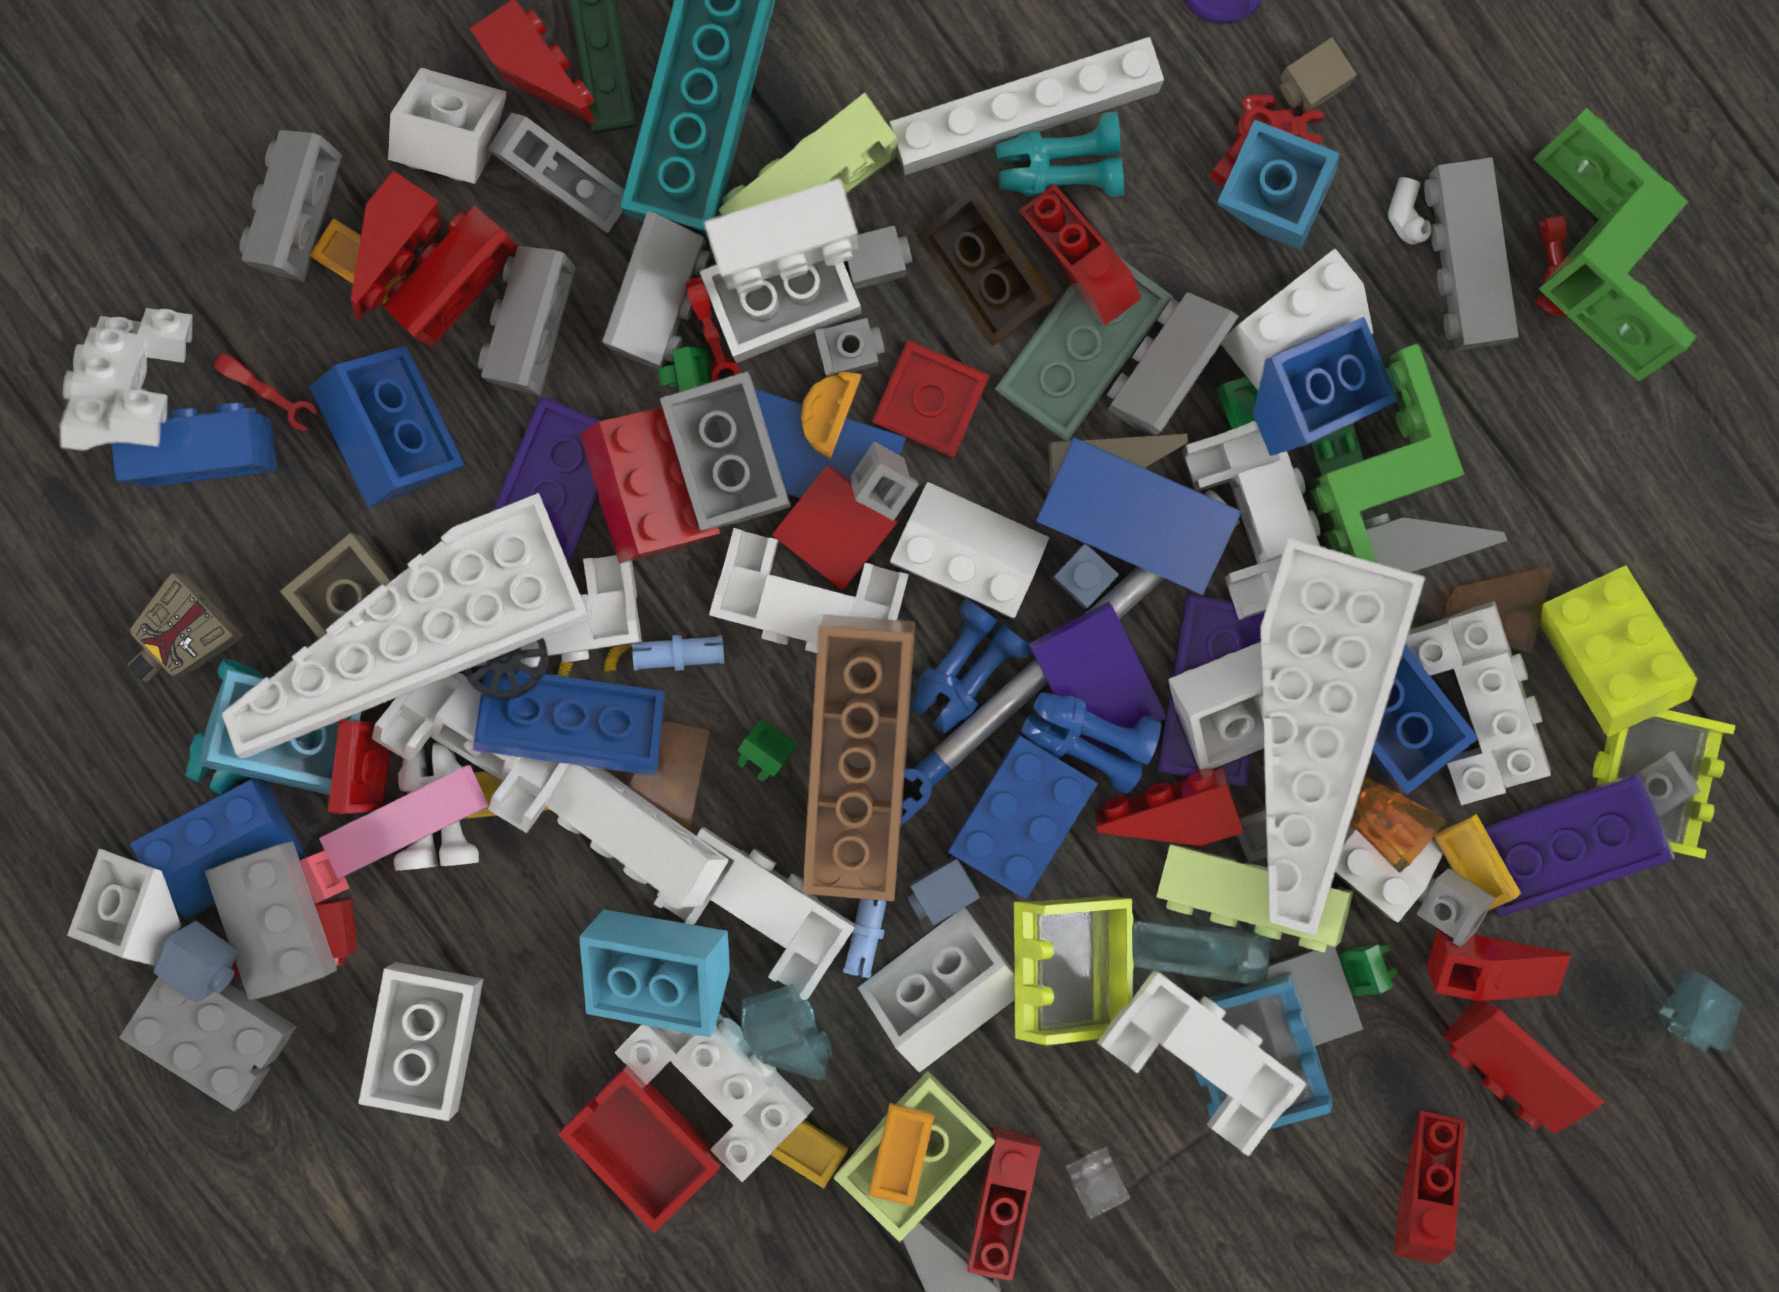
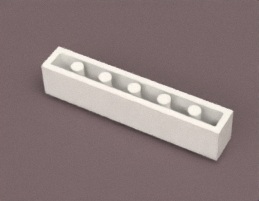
(1027, 105)

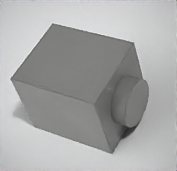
(879, 258)

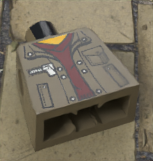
(180, 630)

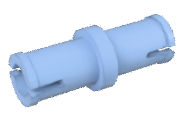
(678, 652)
(865, 937)

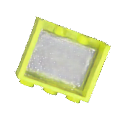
(1697, 746)
(1071, 967)

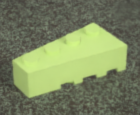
(844, 148)
(1241, 893)

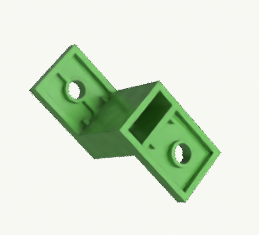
(1631, 213)
(1394, 474)

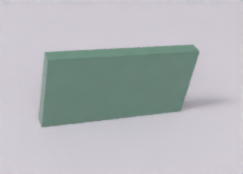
(1077, 357)

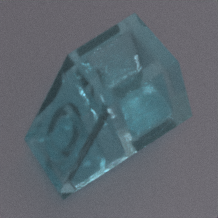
(1702, 1013)
(785, 1033)

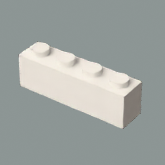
(637, 835)

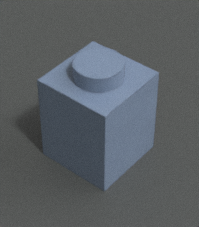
(1084, 576)
(942, 891)
(196, 962)

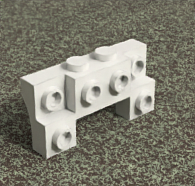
(109, 376)
(1269, 503)
(791, 608)
(610, 609)
(1495, 699)
(449, 715)
(778, 910)
(1229, 1058)
(732, 1079)

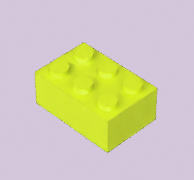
(1617, 651)

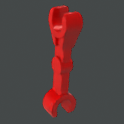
(701, 305)
(239, 373)

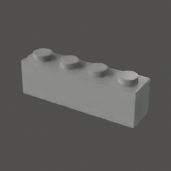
(1471, 254)

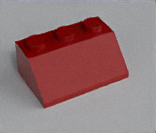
(450, 276)
(1519, 1068)

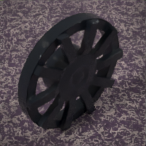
(508, 666)

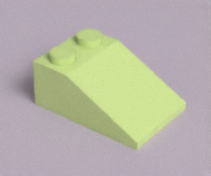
(952, 1149)

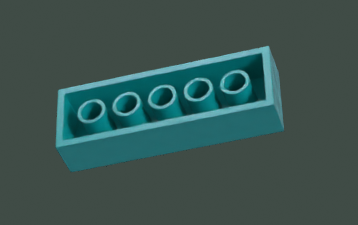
(696, 110)

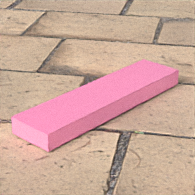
(404, 821)

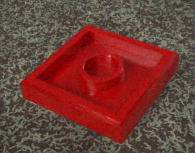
(930, 399)
(833, 528)
(358, 769)

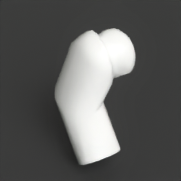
(1404, 217)

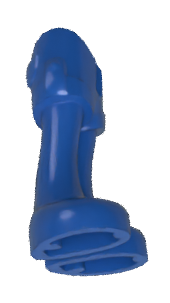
(943, 678)
(1066, 718)

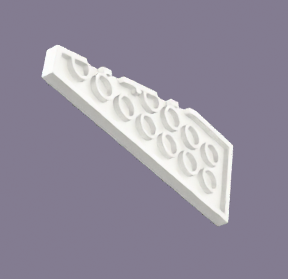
(456, 606)
(1326, 679)

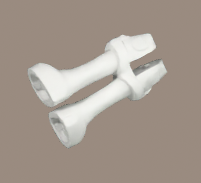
(454, 847)

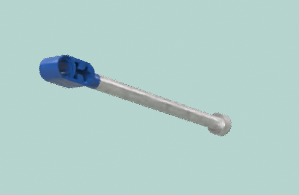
(1011, 698)

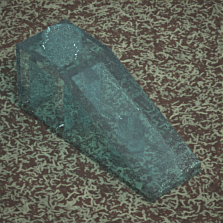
(1201, 951)

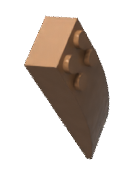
(858, 756)

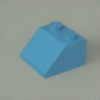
(1279, 183)

